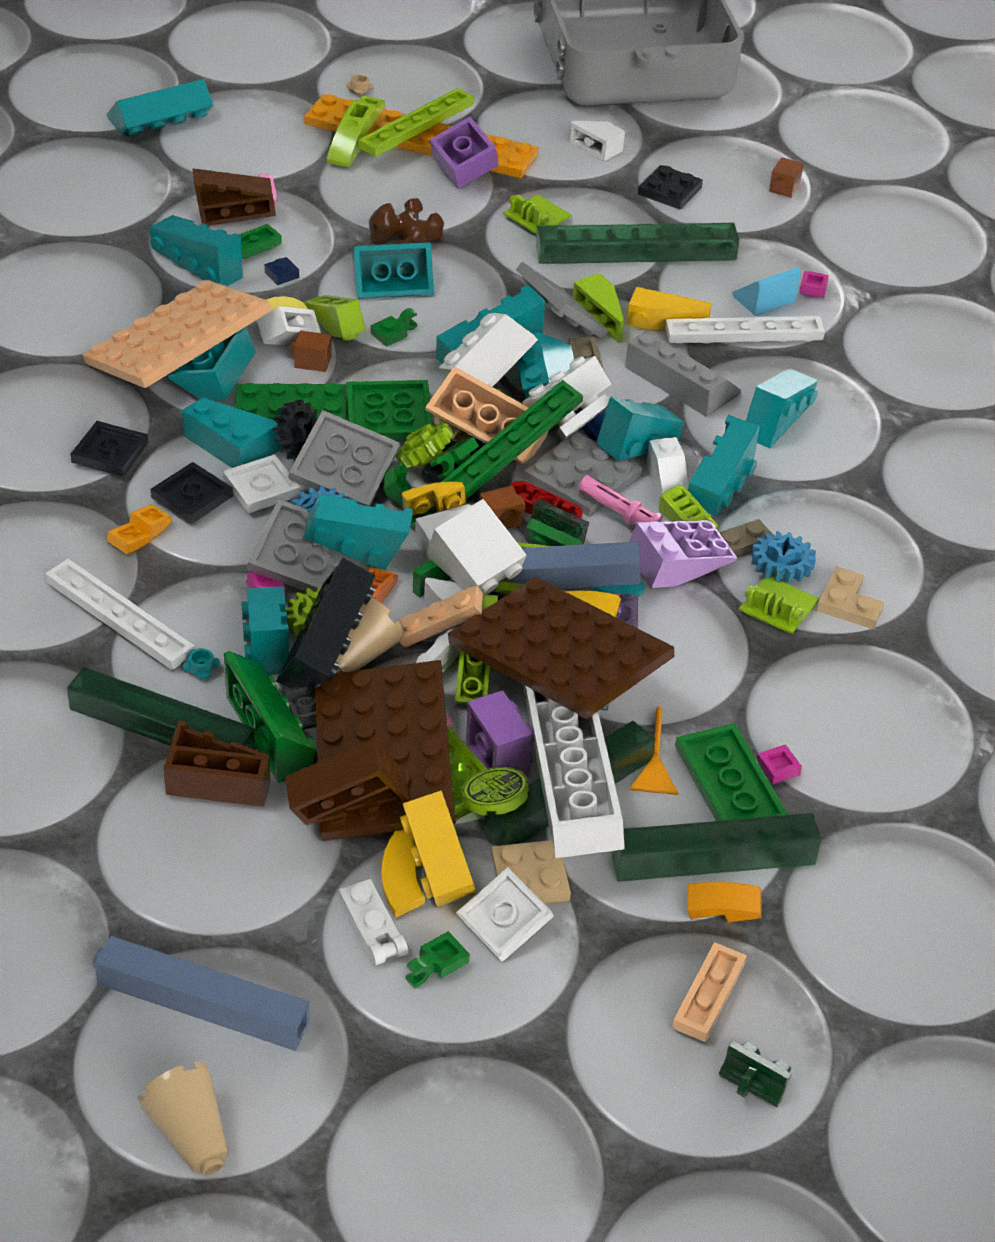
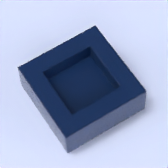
(281, 271)

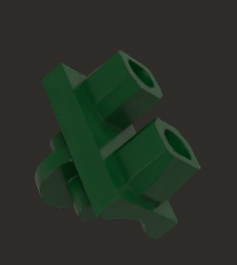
(754, 1073)

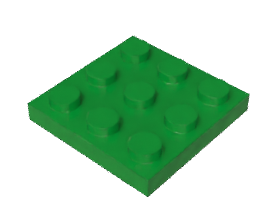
(389, 406)

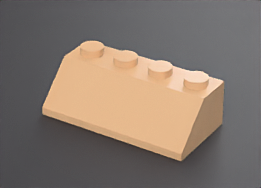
(478, 409)

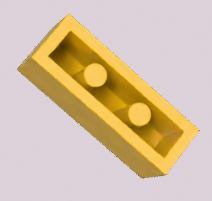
(437, 849)

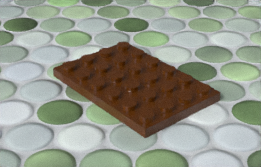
(561, 646)
(406, 716)

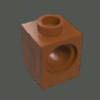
(505, 505)

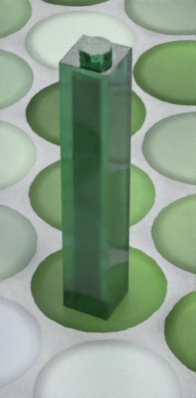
(148, 711)
(627, 751)

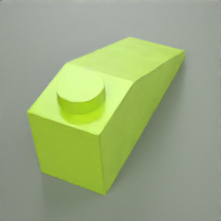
(601, 301)
(338, 315)

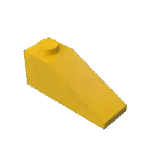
(651, 308)

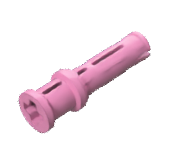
(631, 511)

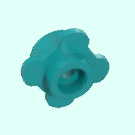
(201, 663)

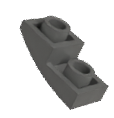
(301, 703)

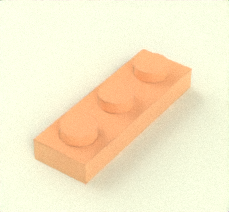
(441, 616)
(709, 992)

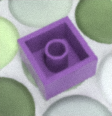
(464, 152)
(499, 733)

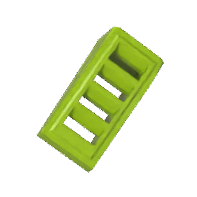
(680, 498)

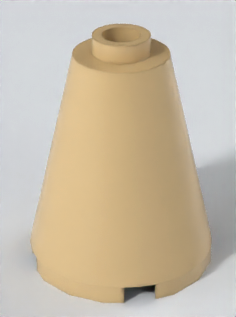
(371, 637)
(188, 1116)

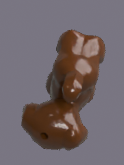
(386, 224)

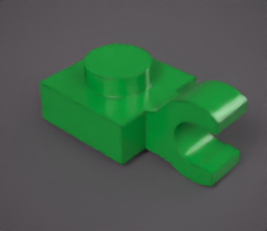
(393, 330)
(457, 453)
(396, 483)
(440, 956)

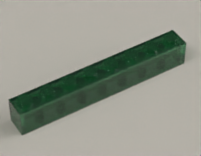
(637, 243)

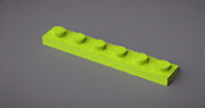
(416, 122)

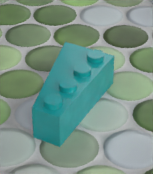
(199, 249)
(524, 308)

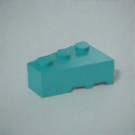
(631, 425)

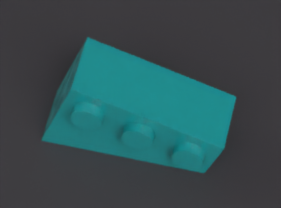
(780, 403)
(229, 432)
(727, 467)
(358, 530)
(266, 628)

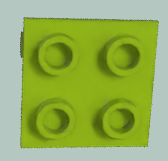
(535, 212)
(778, 604)

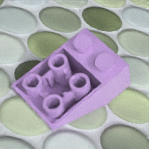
(679, 551)

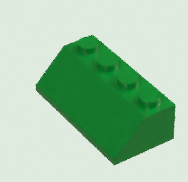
(260, 705)

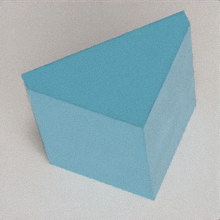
(769, 292)

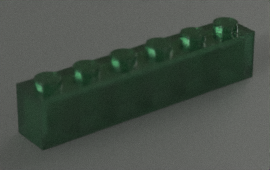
(717, 847)

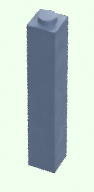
(582, 565)
(202, 992)

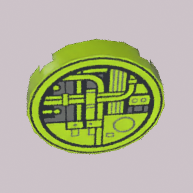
(495, 790)

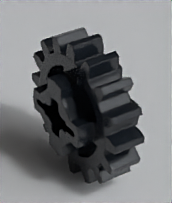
(294, 426)

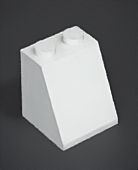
(476, 549)

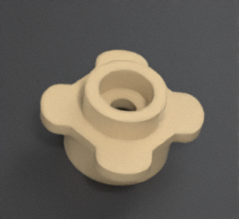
(359, 84)

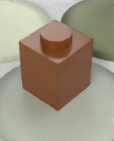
(786, 177)
(312, 351)

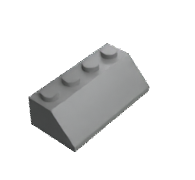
(678, 374)

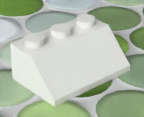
(490, 349)

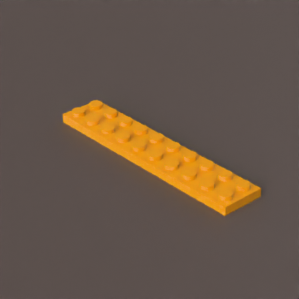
(512, 156)

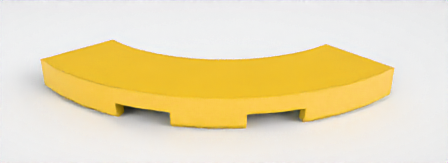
(399, 875)

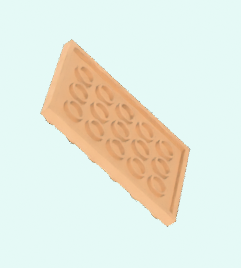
(176, 333)

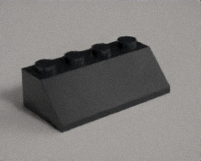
(328, 626)

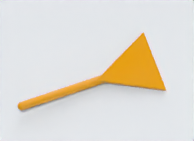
(654, 776)

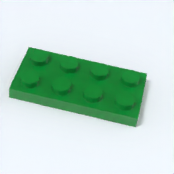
(267, 398)
(728, 774)

